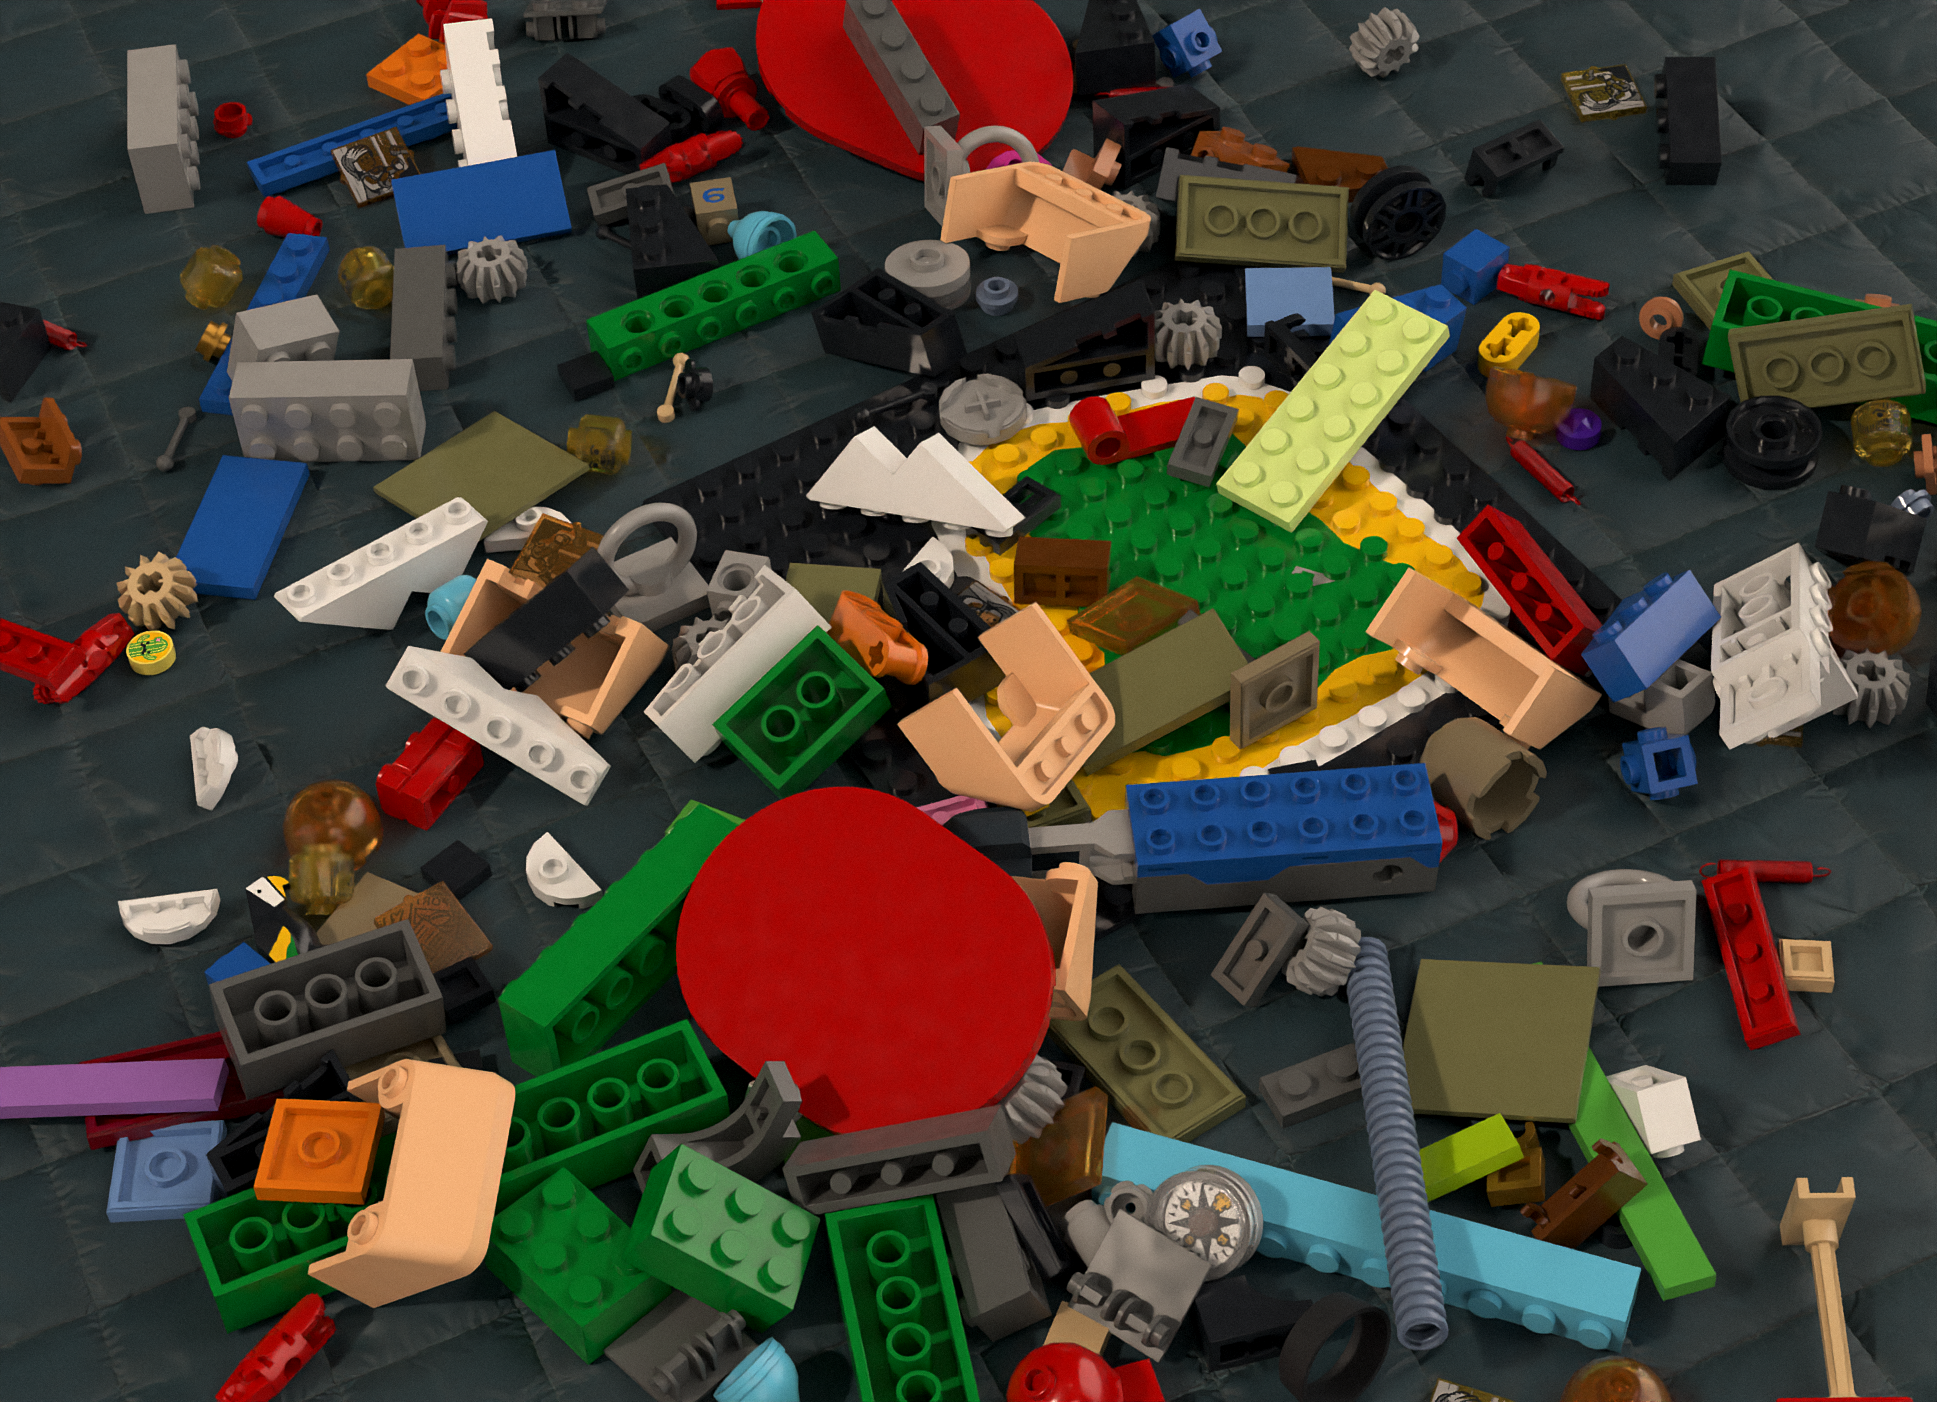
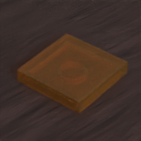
(1131, 616)
(1069, 1151)

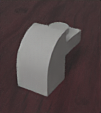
(1675, 700)

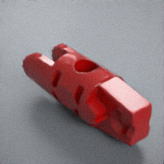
(696, 154)
(1554, 289)
(102, 646)
(280, 1353)

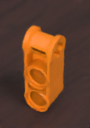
(876, 639)

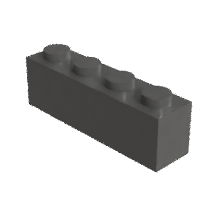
(899, 68)
(423, 312)
(900, 1161)
(990, 1262)

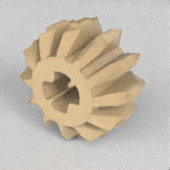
(157, 592)

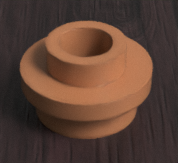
(1663, 306)

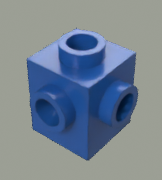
(1187, 45)
(1673, 766)

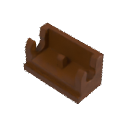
(1061, 571)
(1587, 1197)

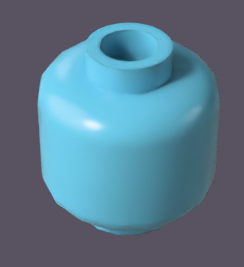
(446, 604)

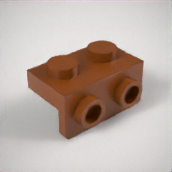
(1231, 147)
(40, 446)

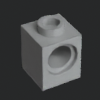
(733, 578)

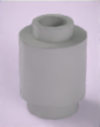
(1085, 1229)

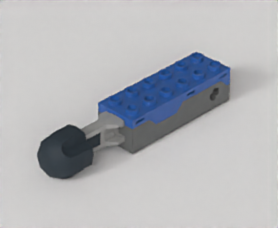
(1241, 838)

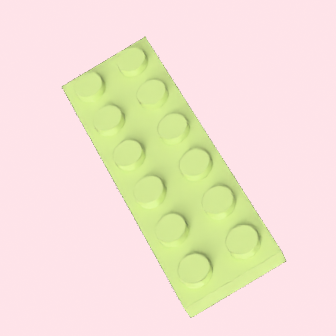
(1333, 410)

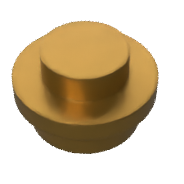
(213, 341)

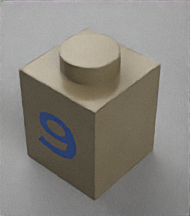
(714, 209)

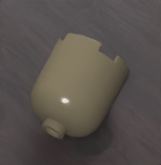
(1482, 775)

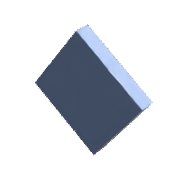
(1287, 291)
(164, 1173)

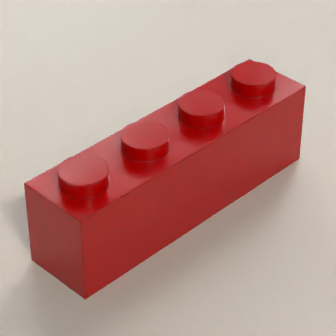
(1531, 586)

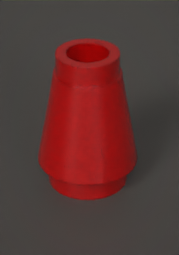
(282, 217)

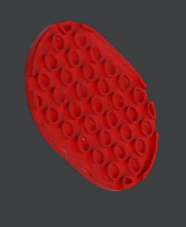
(992, 56)
(867, 959)

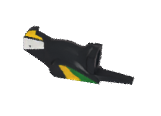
(277, 928)

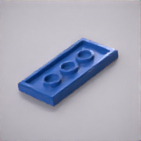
(489, 199)
(241, 524)

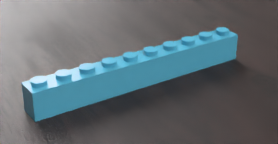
(1341, 1233)

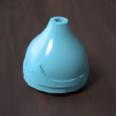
(759, 232)
(761, 1377)

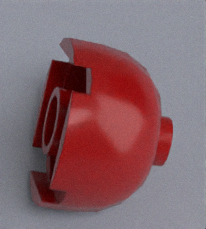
(1064, 1375)

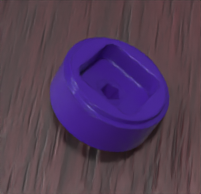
(1579, 430)

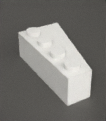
(476, 94)
(732, 662)

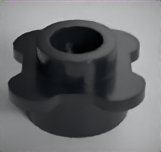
(695, 384)

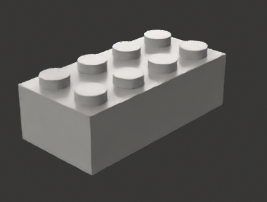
(162, 128)
(328, 410)

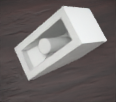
(1657, 1108)

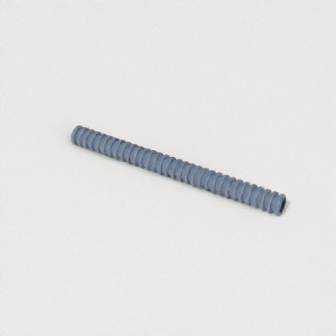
(1395, 1152)

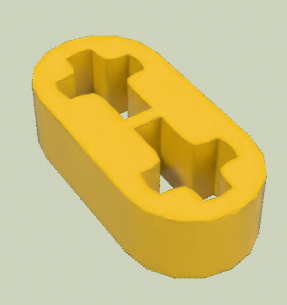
(1500, 341)

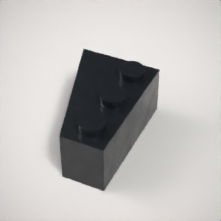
(598, 118)
(1688, 121)
(1148, 124)
(664, 240)
(946, 630)

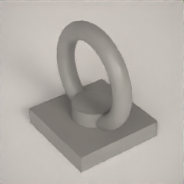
(948, 158)
(660, 577)
(1636, 925)

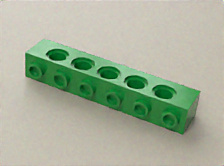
(714, 304)

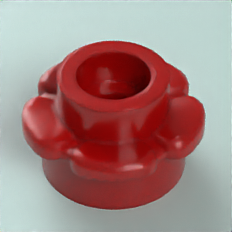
(231, 119)

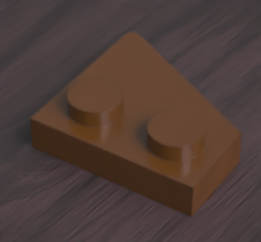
(1336, 168)

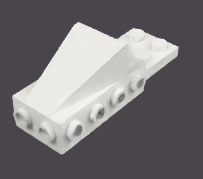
(1775, 649)

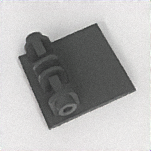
(545, 10)
(1139, 1285)
(682, 1348)

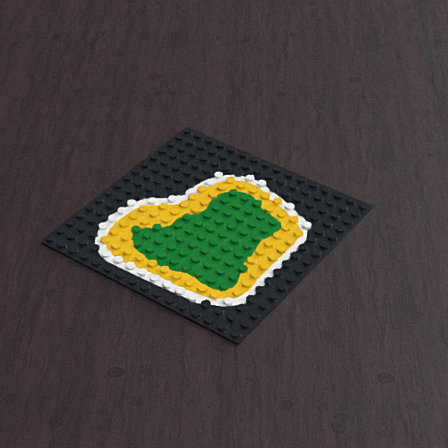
(1384, 513)

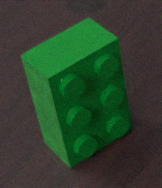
(802, 714)
(721, 1238)
(565, 1263)

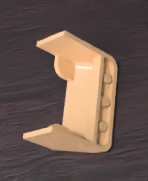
(1051, 214)
(1481, 660)
(1054, 714)
(437, 1185)

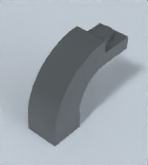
(749, 1139)

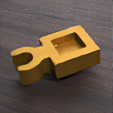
(1523, 1179)

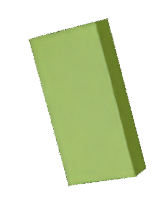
(1468, 1156)

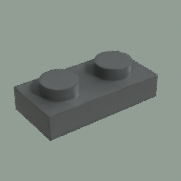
(609, 197)
(1202, 442)
(1259, 949)
(1313, 1086)

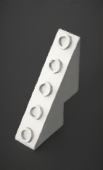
(926, 486)
(376, 580)
(501, 719)

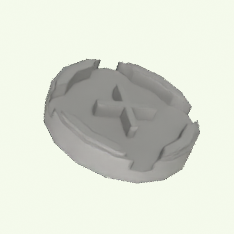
(982, 410)

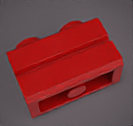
(428, 774)

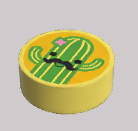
(151, 652)

